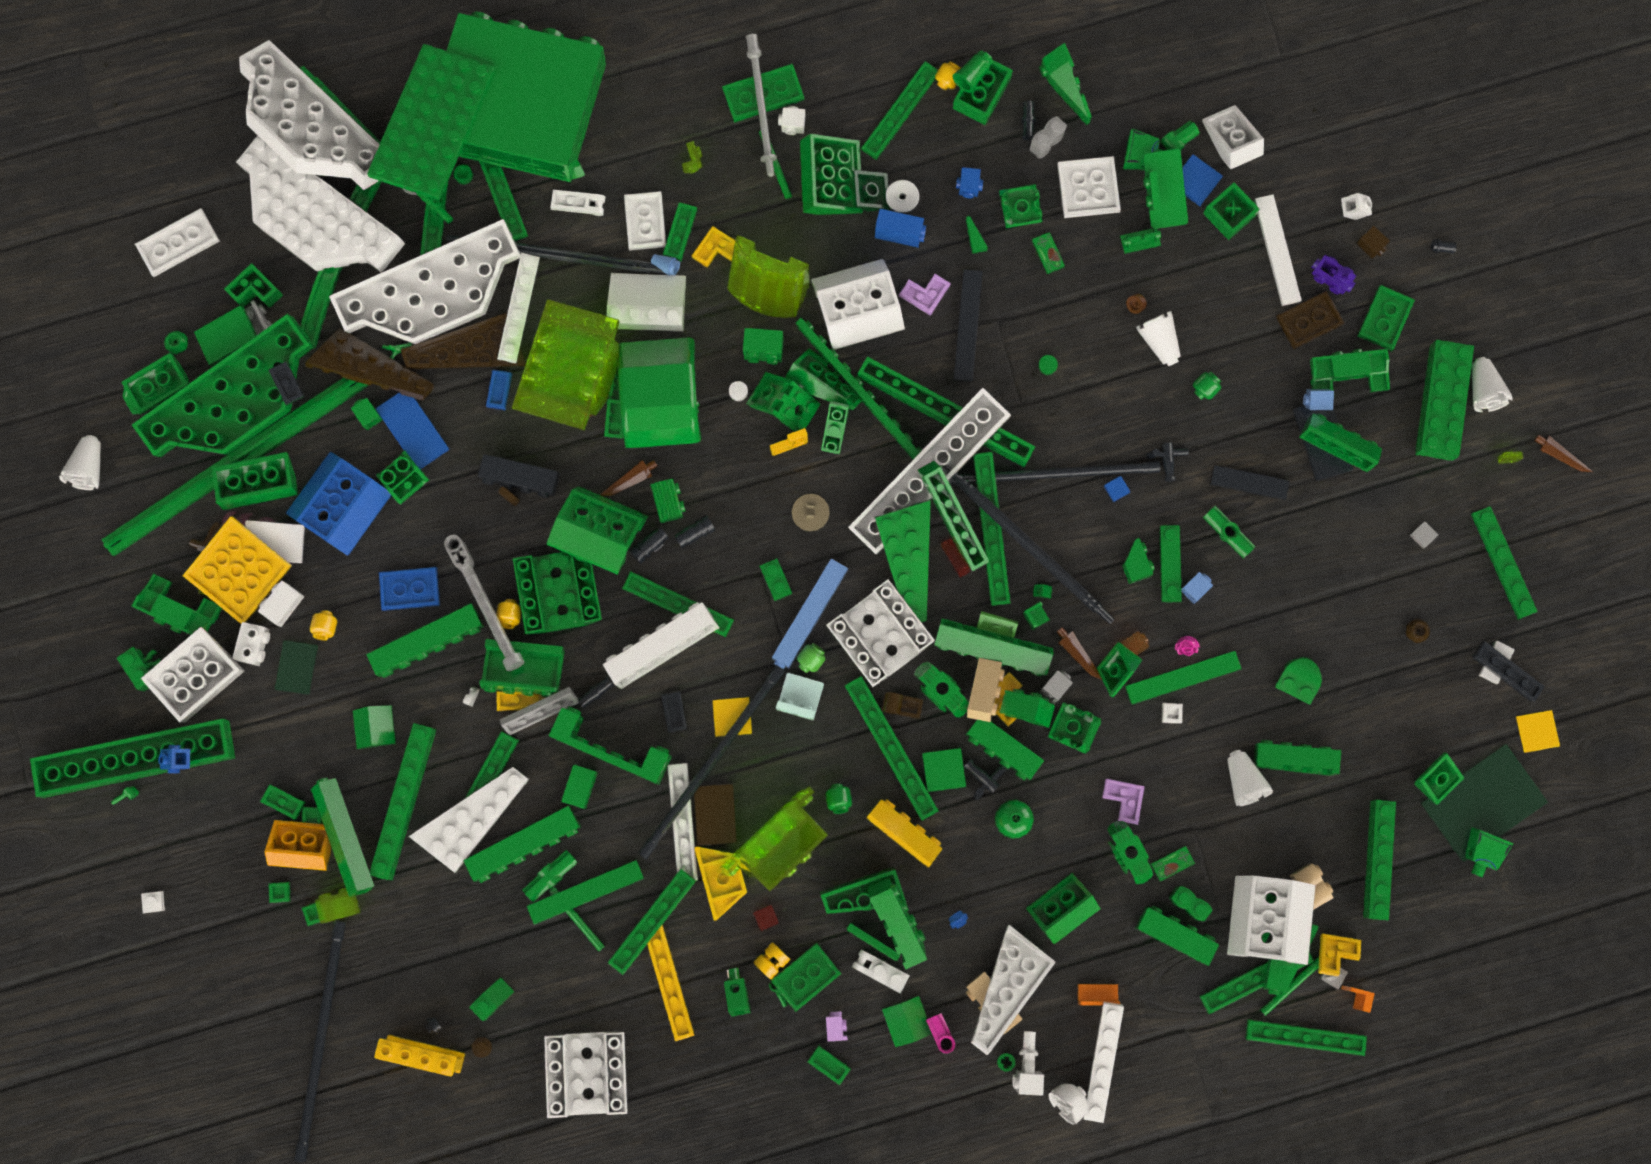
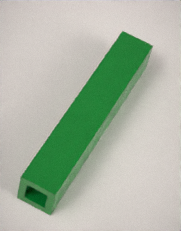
(342, 837)

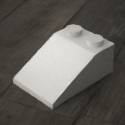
(1234, 137)

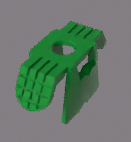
(952, 699)
(1123, 838)

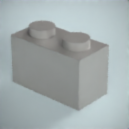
(1056, 686)

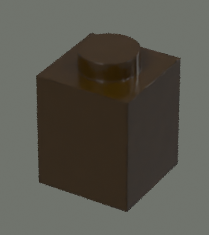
(1373, 242)

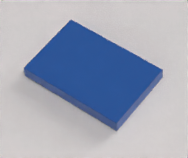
(409, 588)

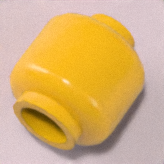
(945, 74)
(509, 613)
(323, 625)

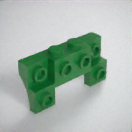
(1351, 366)
(154, 602)

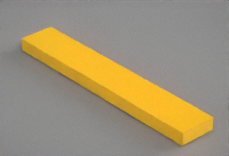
(670, 986)

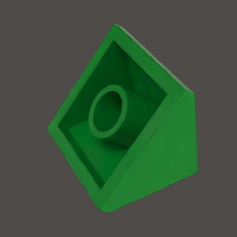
(1118, 668)
(374, 726)
(1439, 779)
(907, 1021)

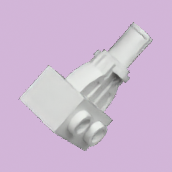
(1028, 1080)

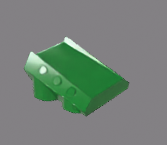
(1021, 206)
(1074, 727)

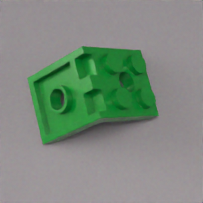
(783, 400)

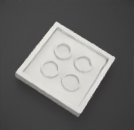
(1088, 187)

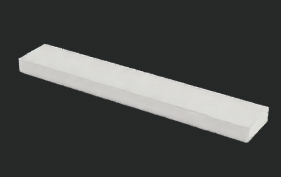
(1277, 250)
(683, 823)

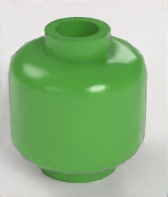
(811, 658)

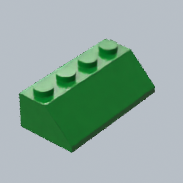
(1341, 443)
(254, 481)

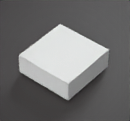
(1172, 713)

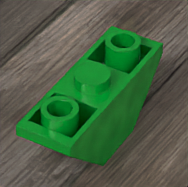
(835, 427)

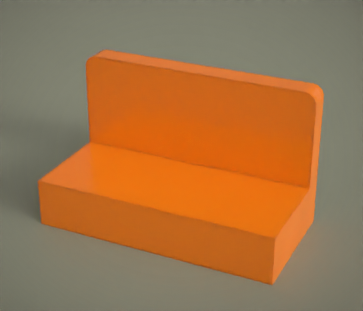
(1097, 994)
(1363, 999)

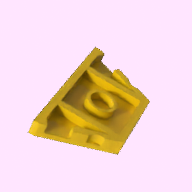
(720, 890)

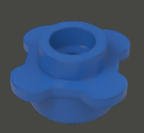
(958, 920)

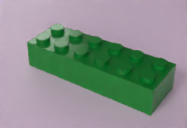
(1444, 400)

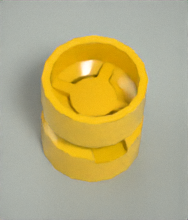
(766, 965)

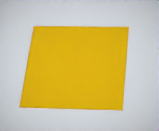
(726, 713)
(1538, 731)

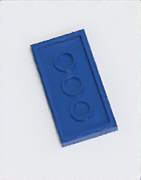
(412, 429)

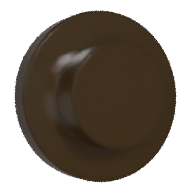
(481, 1047)

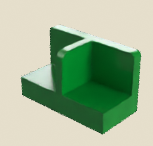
(579, 786)

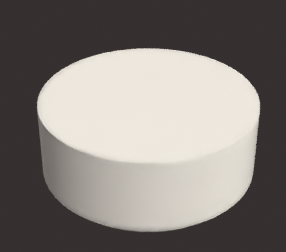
(738, 391)

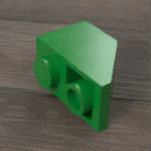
(1136, 563)

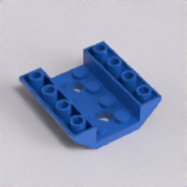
(348, 510)

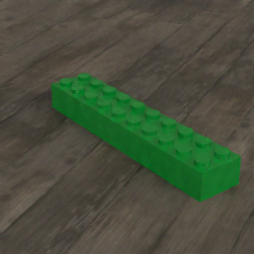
(128, 758)

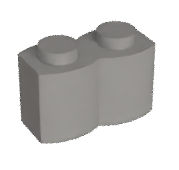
(1046, 138)

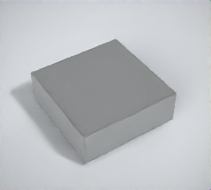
(1424, 535)

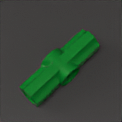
(1238, 541)
(550, 876)

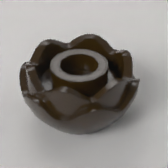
(1411, 630)

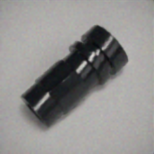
(694, 532)
(651, 543)

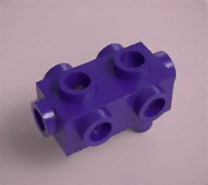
(1337, 277)

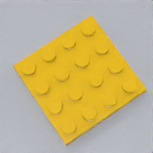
(237, 570)

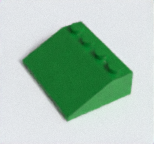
(828, 174)

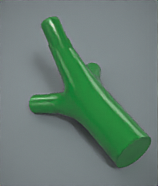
(396, 349)

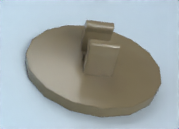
(810, 512)

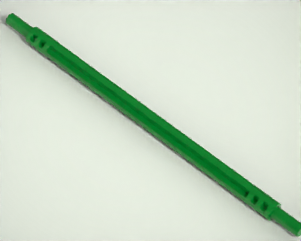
(433, 203)

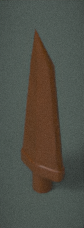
(1557, 451)
(635, 475)
(1075, 649)

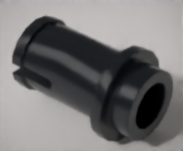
(1443, 246)

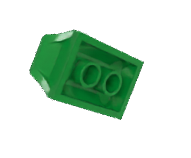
(154, 384)

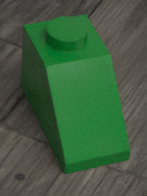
(491, 999)

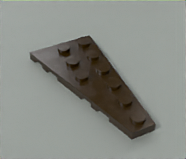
(467, 347)
(365, 364)

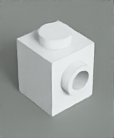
(792, 120)
(1356, 206)

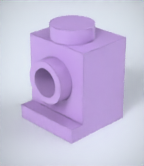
(836, 1026)

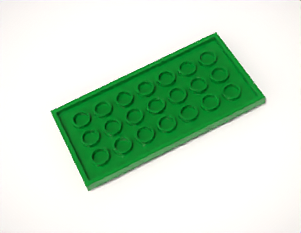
(431, 122)

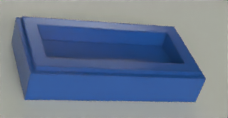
(499, 389)

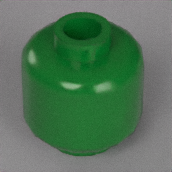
(1207, 385)
(838, 799)

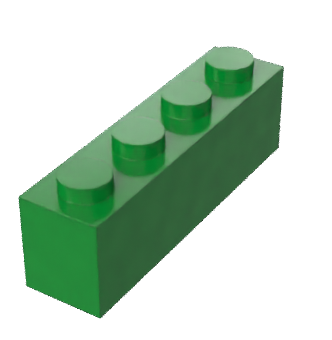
(1005, 748)
(1176, 935)

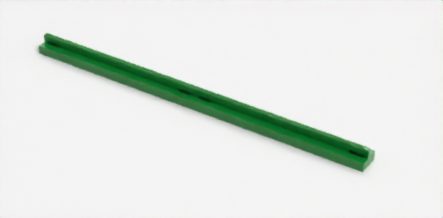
(256, 448)

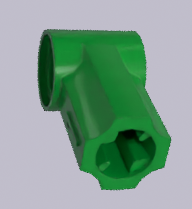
(1180, 137)

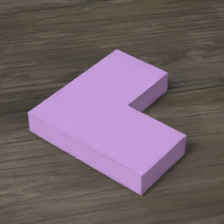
(926, 298)
(1130, 797)

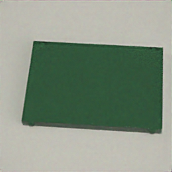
(296, 667)

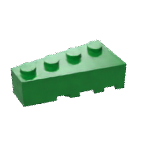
(1297, 758)
(898, 922)

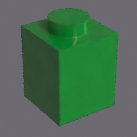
(366, 413)

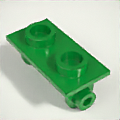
(1140, 240)

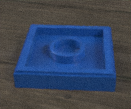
(1199, 180)

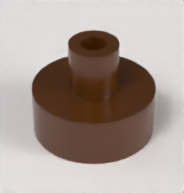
(1136, 303)

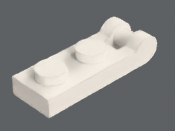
(577, 202)
(881, 971)

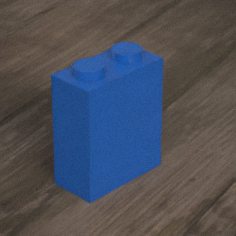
(900, 228)

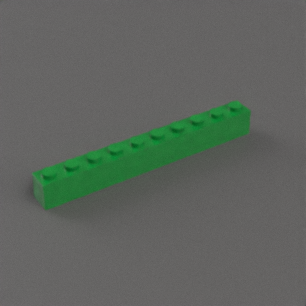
(938, 408)

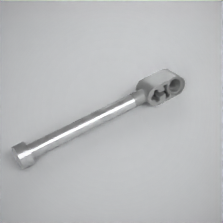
(512, 660)

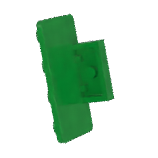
(1165, 189)

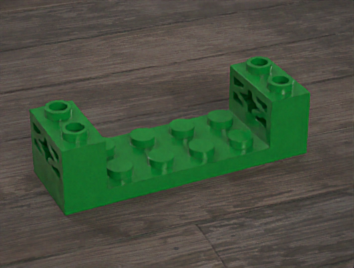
(566, 730)

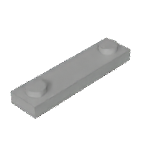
(538, 711)

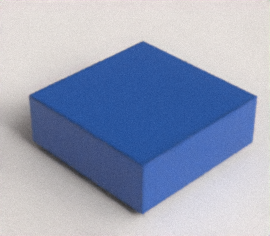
(1117, 489)

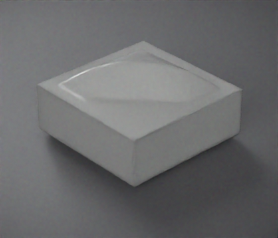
(1335, 981)

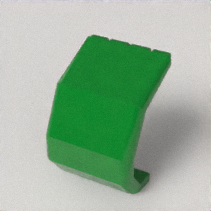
(658, 392)

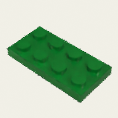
(779, 90)

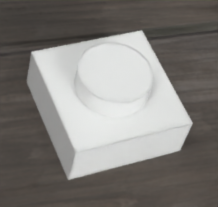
(153, 902)

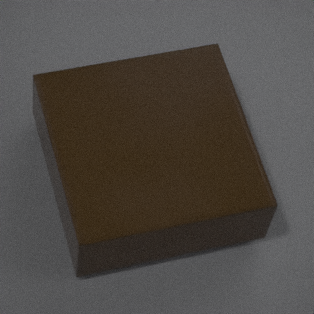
(508, 496)

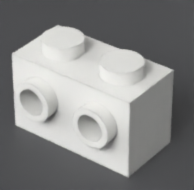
(280, 603)
(251, 644)

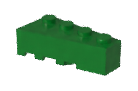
(855, 895)

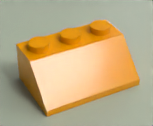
(298, 845)

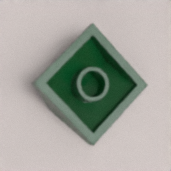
(870, 190)

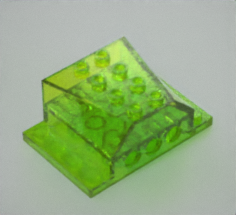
(569, 365)
(778, 844)

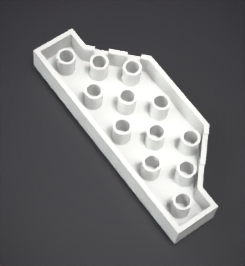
(303, 120)
(312, 215)
(431, 290)

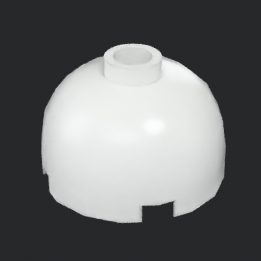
(1070, 1101)

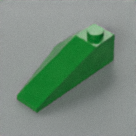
(817, 379)

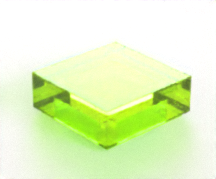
(1510, 457)

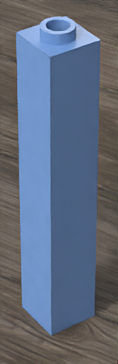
(809, 614)

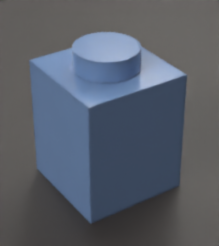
(1318, 399)
(1197, 587)

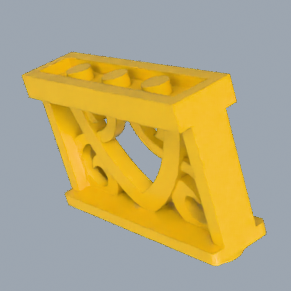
(419, 1055)

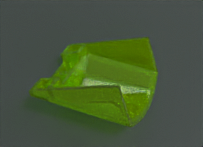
(766, 282)

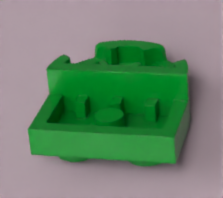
(1300, 679)

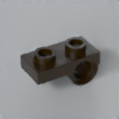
(902, 705)

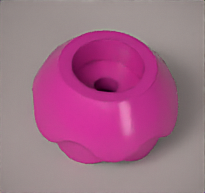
(1187, 645)

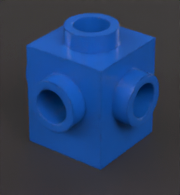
(174, 759)

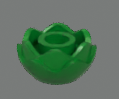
(180, 346)

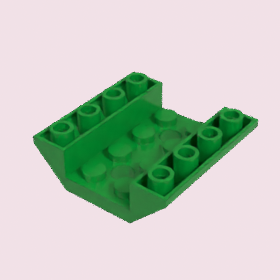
(592, 535)
(543, 595)

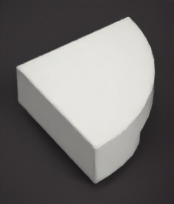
(470, 699)

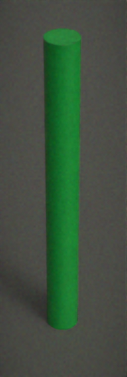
(779, 174)
(582, 925)
(1294, 984)

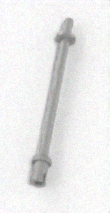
(754, 54)

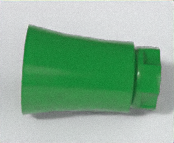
(973, 71)

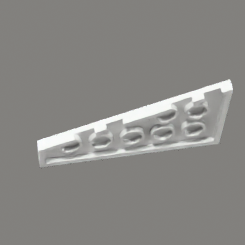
(462, 827)
(1013, 981)

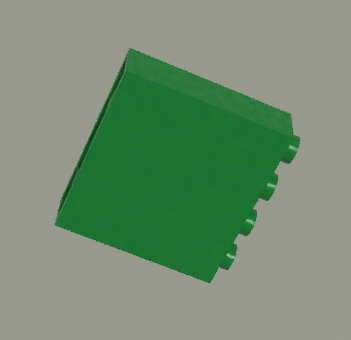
(536, 98)

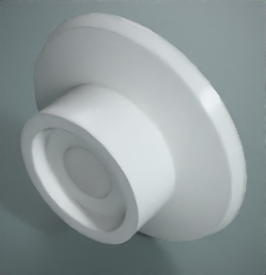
(902, 188)

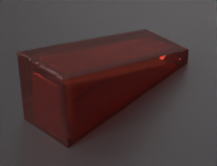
(955, 558)

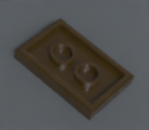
(1310, 320)
(715, 814)

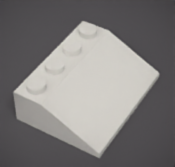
(647, 301)
(192, 675)

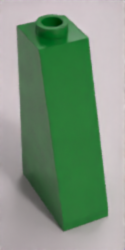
(1281, 973)

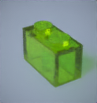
(336, 906)

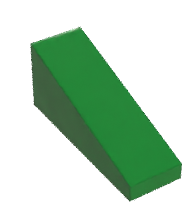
(976, 240)

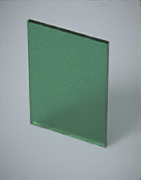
(1489, 798)

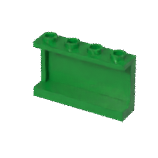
(537, 675)

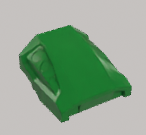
(402, 477)

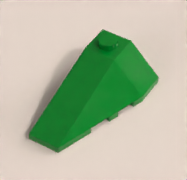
(1059, 74)

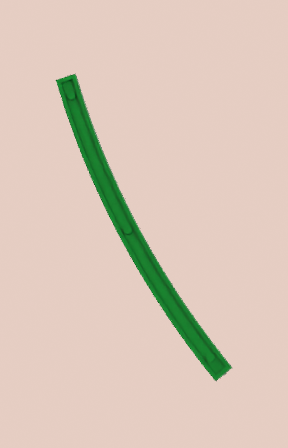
(327, 278)

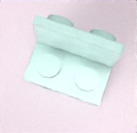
(800, 696)

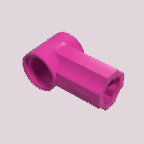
(940, 1031)

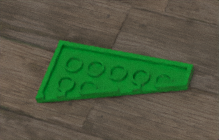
(907, 550)

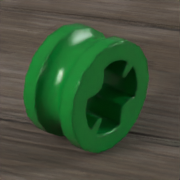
(1001, 1066)

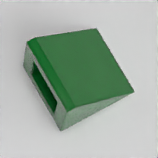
(1042, 590)

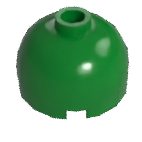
(1005, 823)

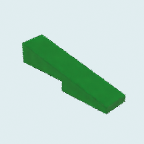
(613, 418)

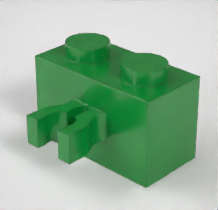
(137, 665)

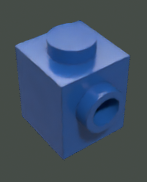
(969, 182)

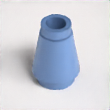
(667, 264)

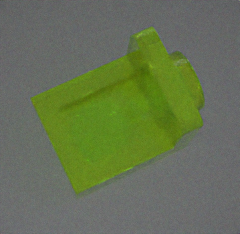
(695, 163)

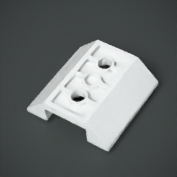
(863, 315)
(892, 625)
(1286, 919)
(571, 1074)

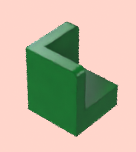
(1035, 616)

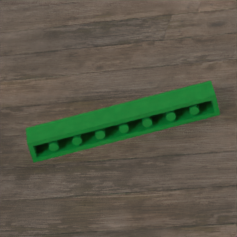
(402, 802)

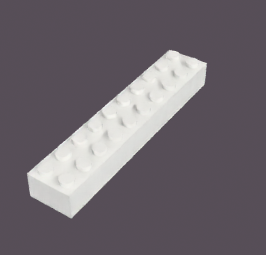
(952, 446)

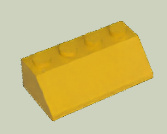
(904, 833)

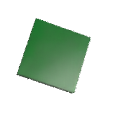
(944, 770)

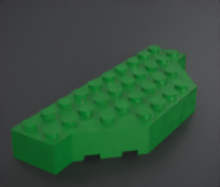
(230, 399)

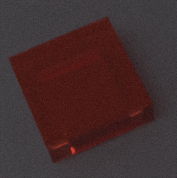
(766, 917)

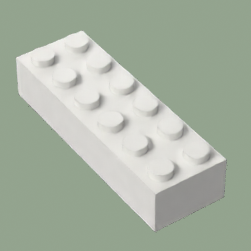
(661, 645)

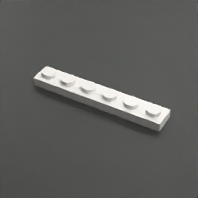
(518, 308)
(1103, 1061)

